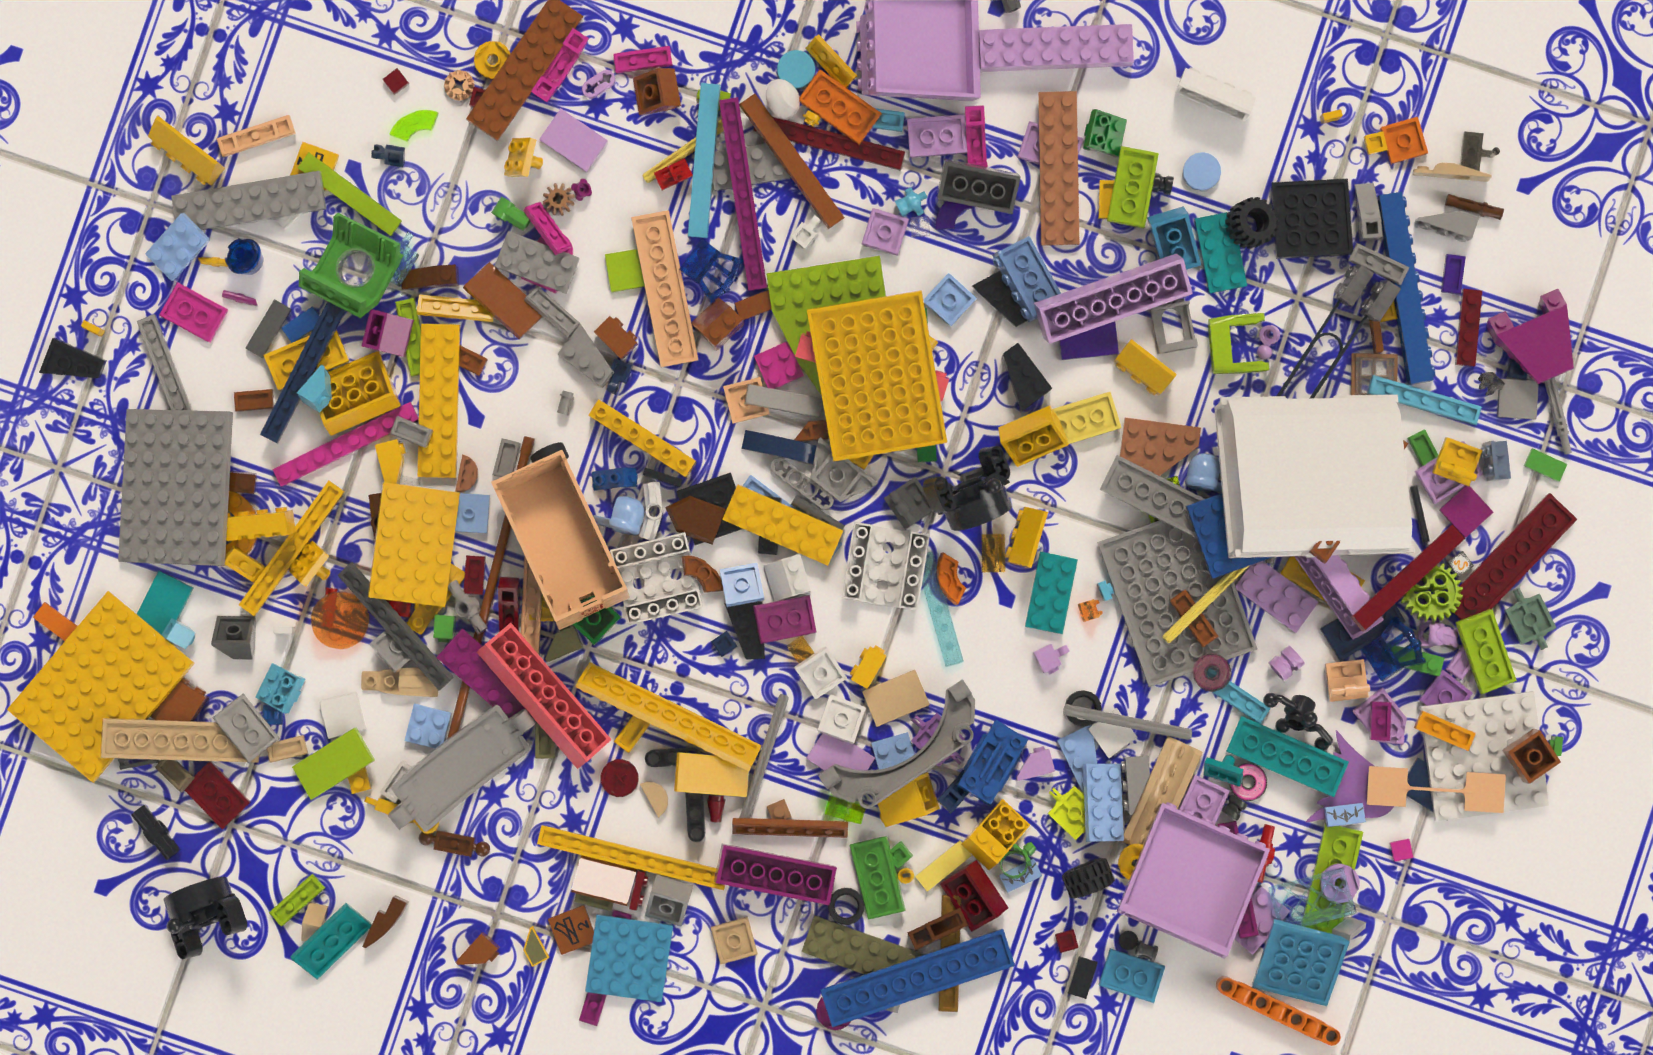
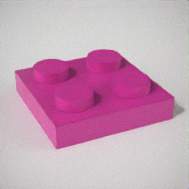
(778, 366)

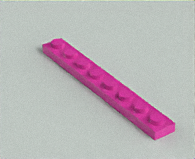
(342, 445)

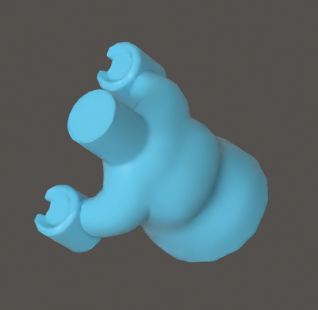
(911, 202)

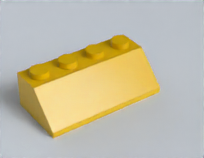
(185, 151)

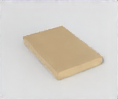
(895, 698)

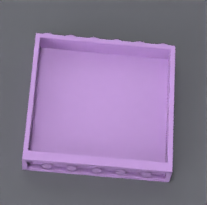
(923, 49)
(1193, 880)

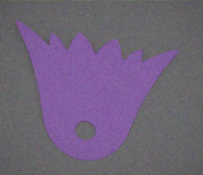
(1352, 786)

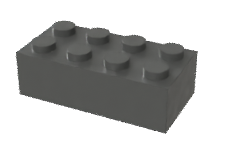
(978, 186)

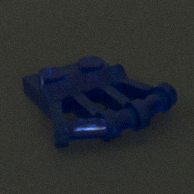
(701, 261)
(1383, 658)

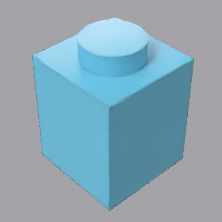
(179, 634)

